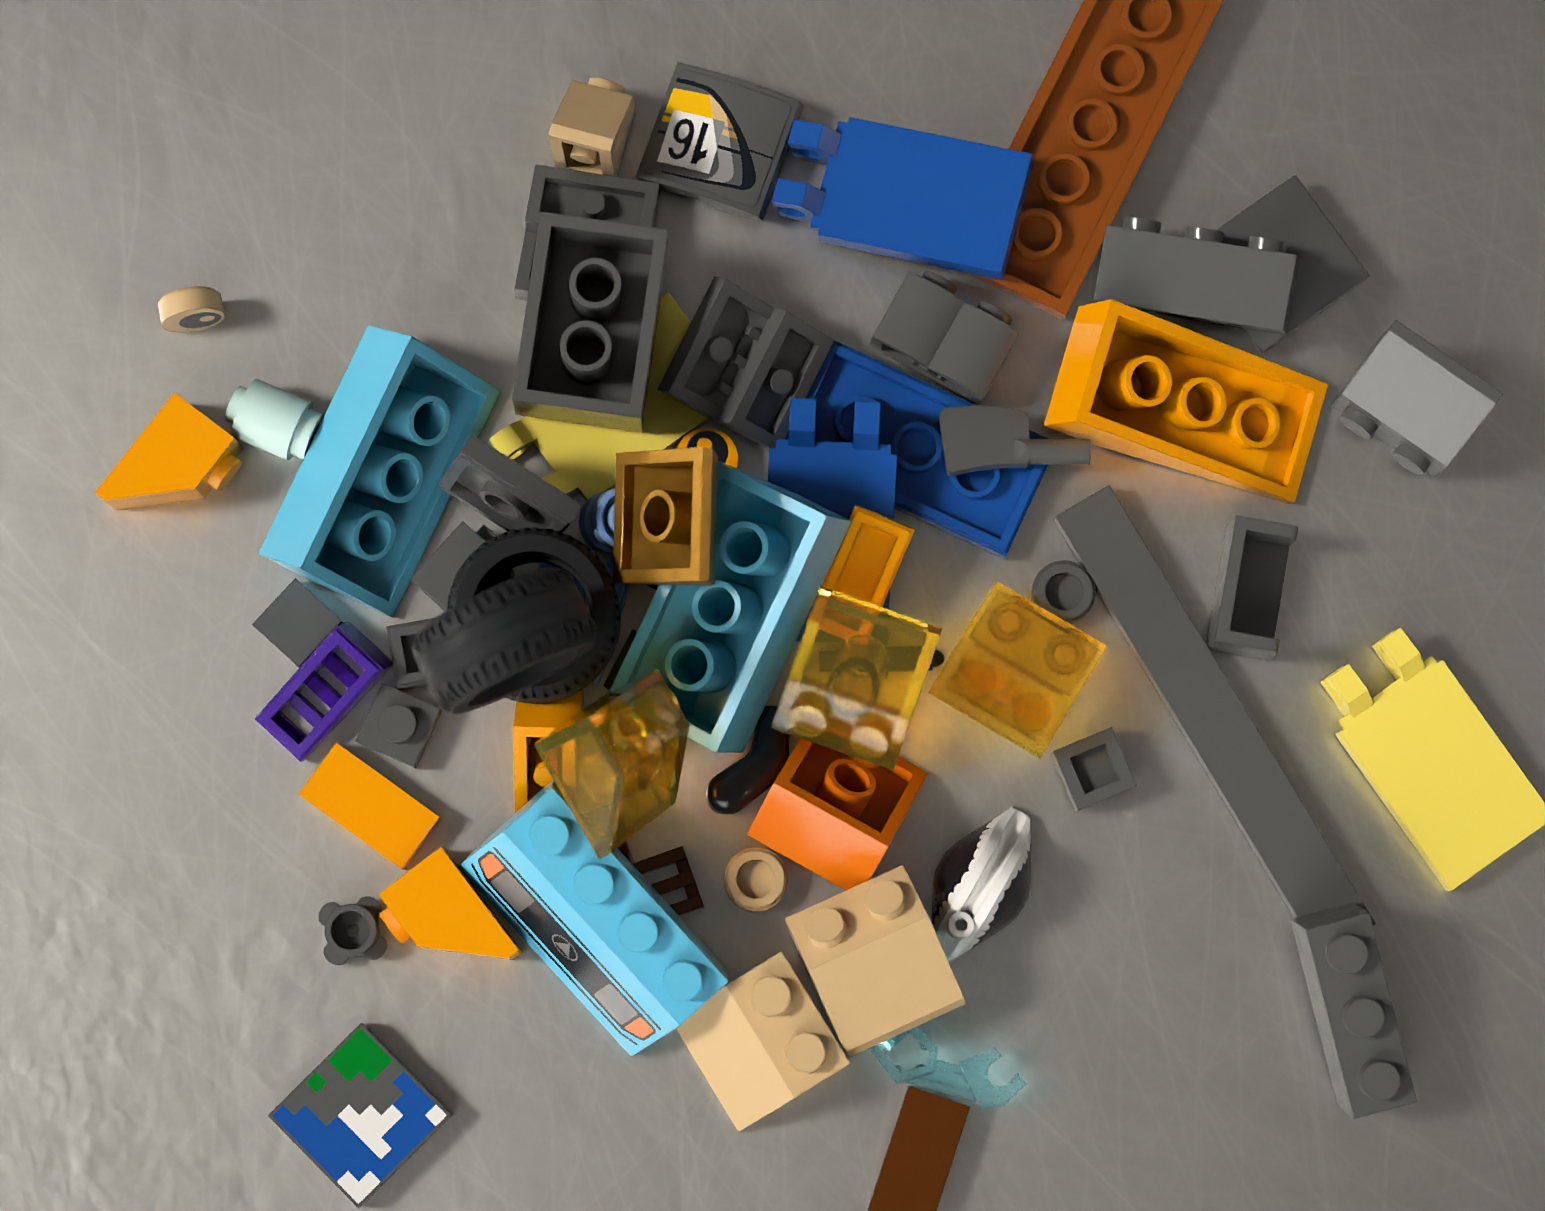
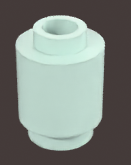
(273, 419)

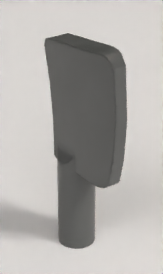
(999, 438)

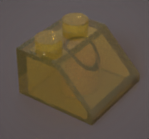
(856, 678)
(619, 760)

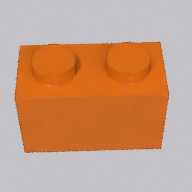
(835, 811)

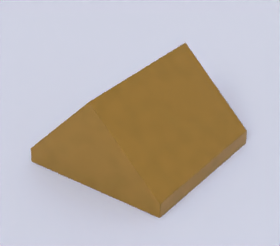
(665, 517)

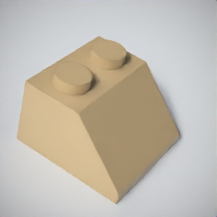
(875, 961)
(761, 1042)

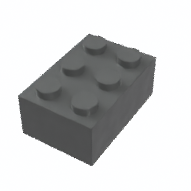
(590, 322)

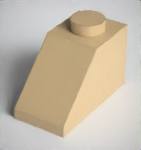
(592, 127)

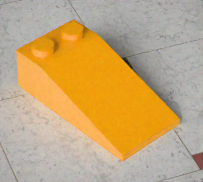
(1185, 401)

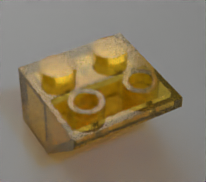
(1017, 669)

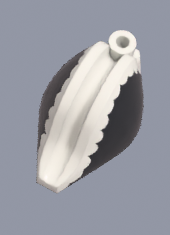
(982, 883)

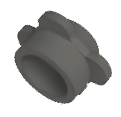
(337, 920)

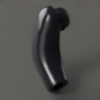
(754, 773)

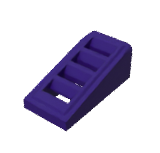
(357, 647)

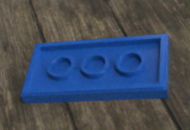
(973, 506)

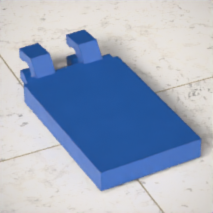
(909, 194)
(836, 472)

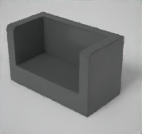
(1249, 587)

